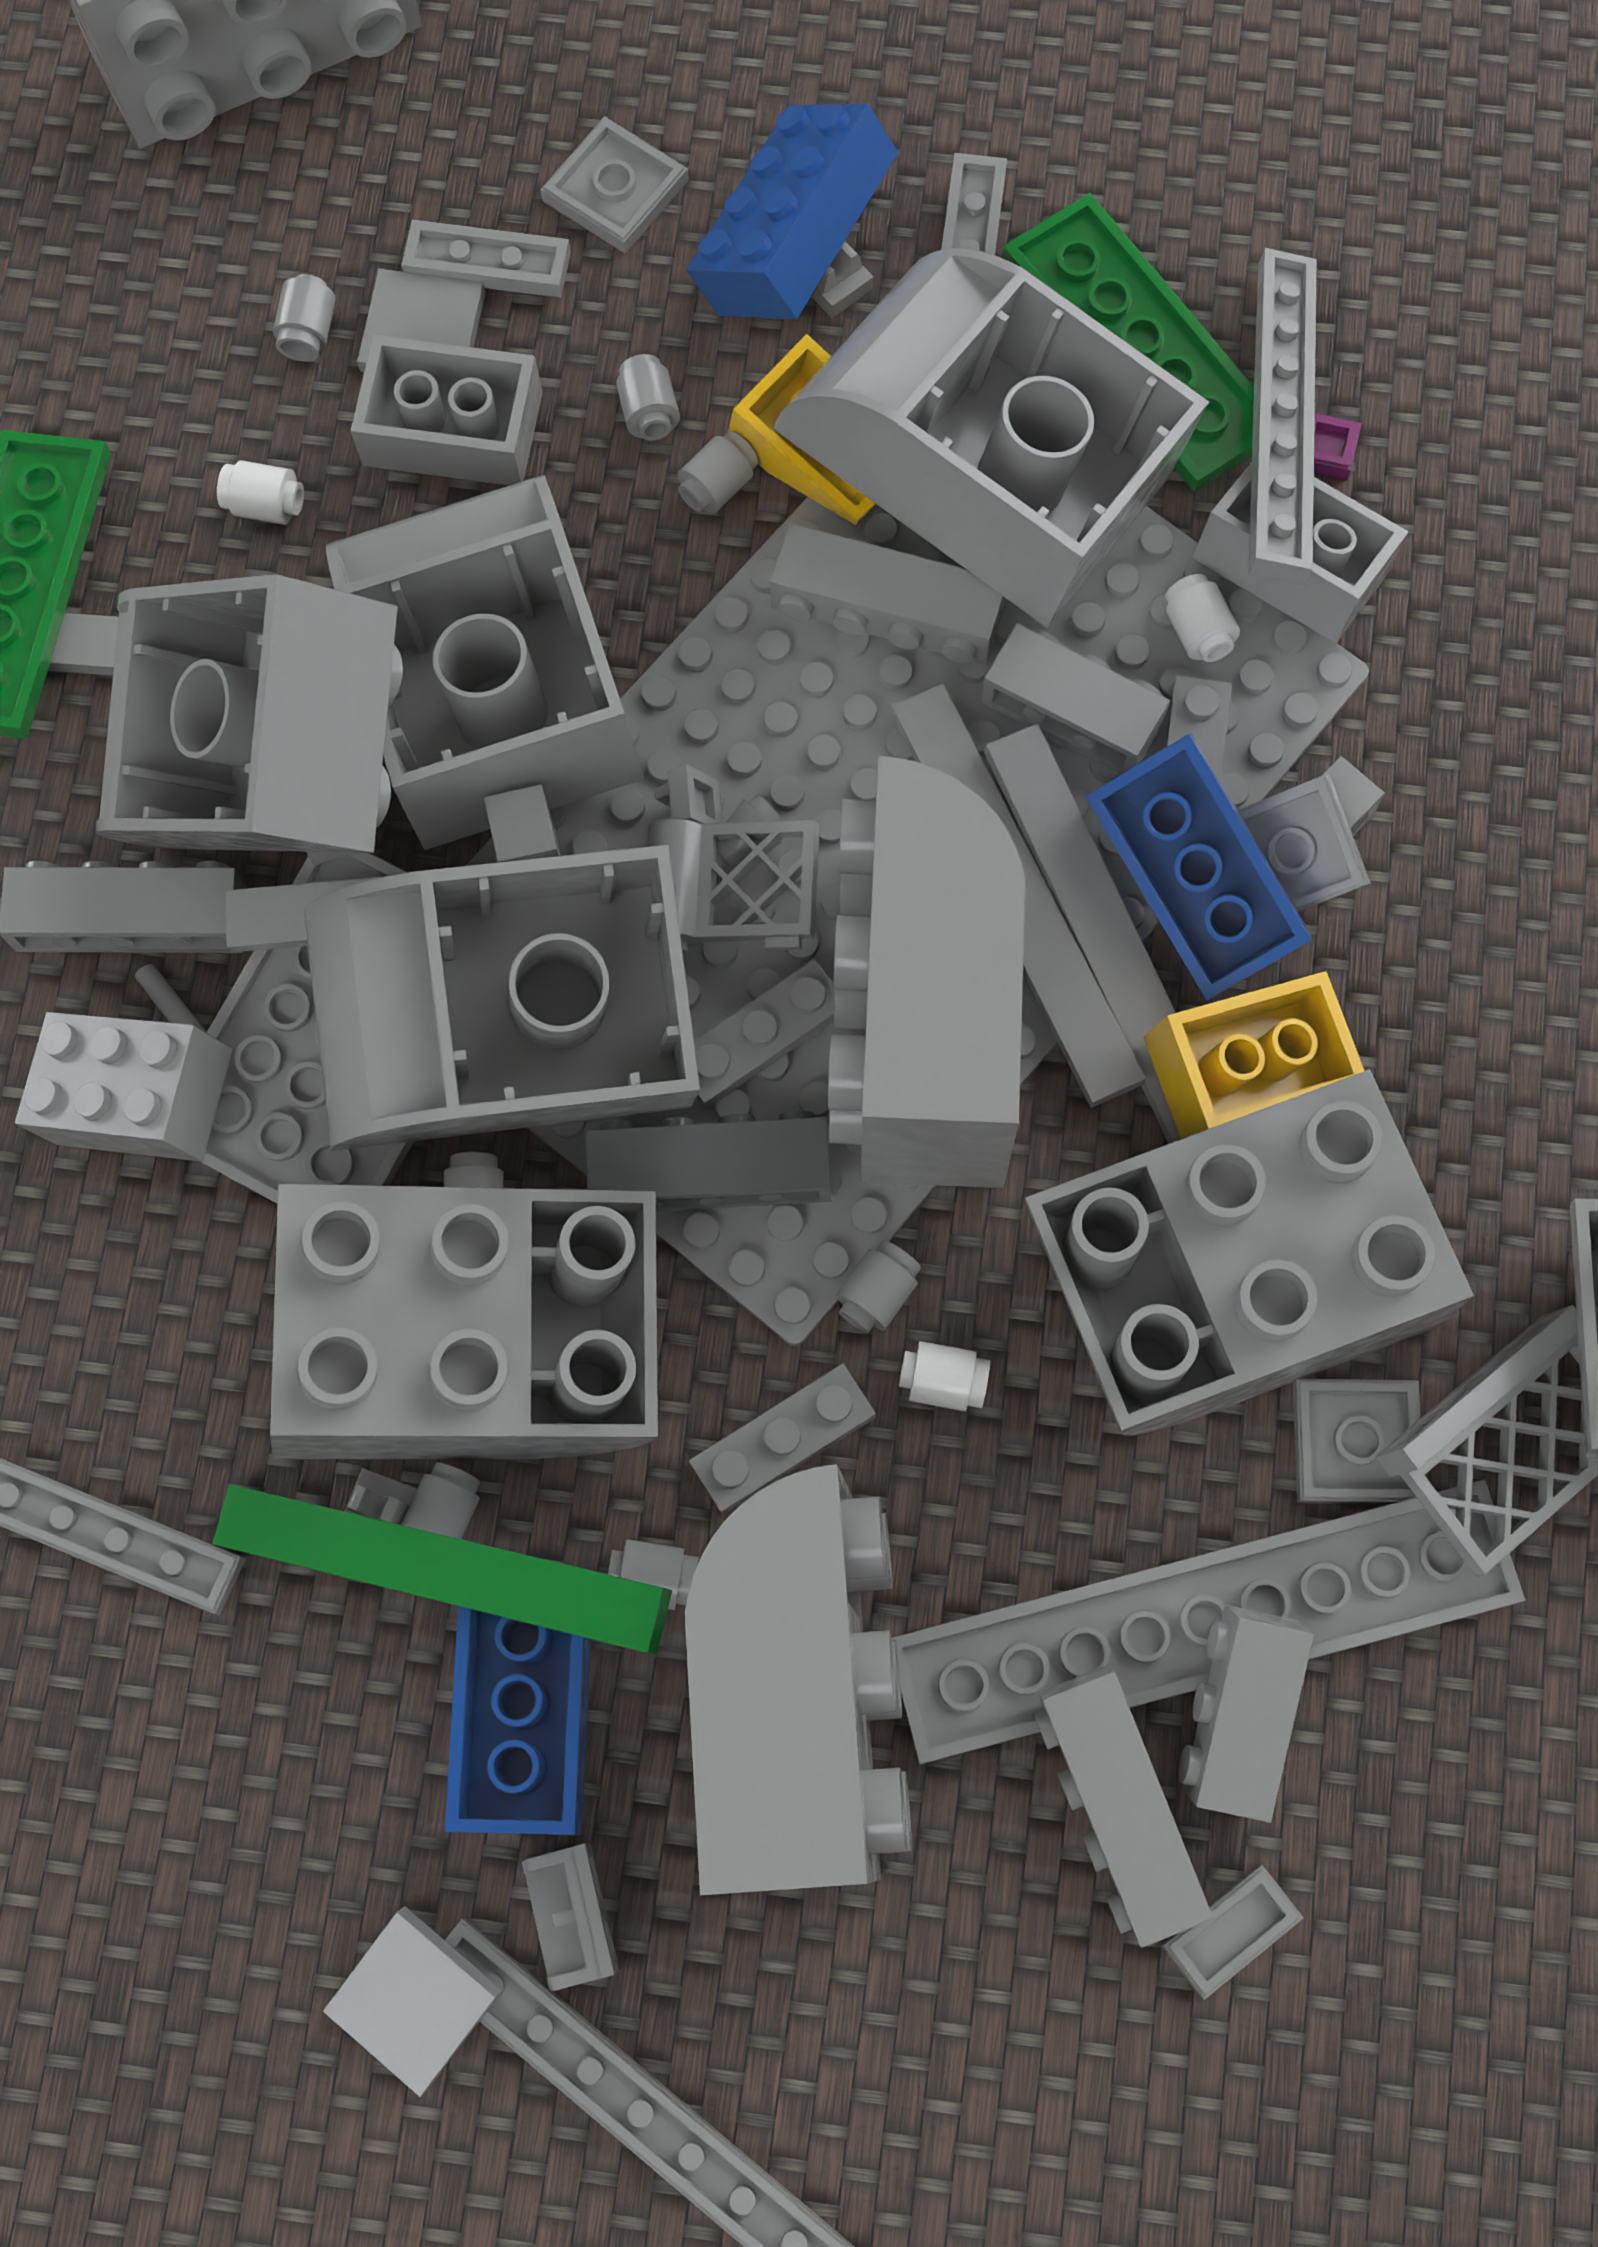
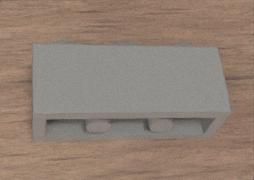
(1074, 699)
(1245, 1713)

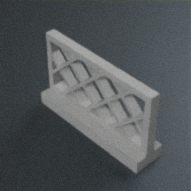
(1474, 1405)

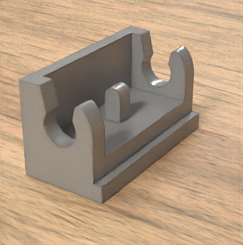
(570, 1917)

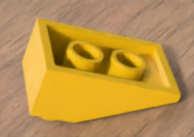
(780, 457)

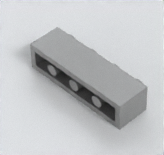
(885, 594)
(117, 907)
(1125, 1807)

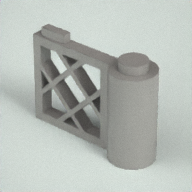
(694, 871)

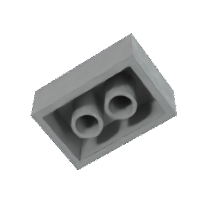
(447, 410)
(1349, 556)
(124, 1085)

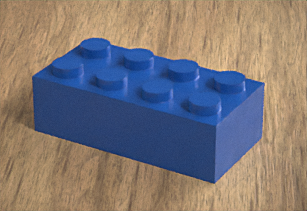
(792, 210)
(1199, 867)
(517, 1728)

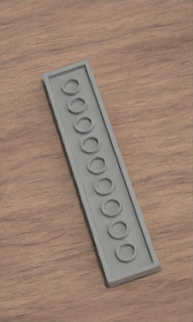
(1340, 1578)

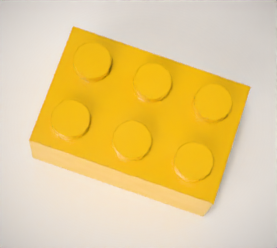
(1251, 1052)

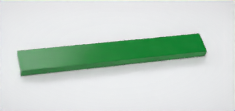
(445, 1569)

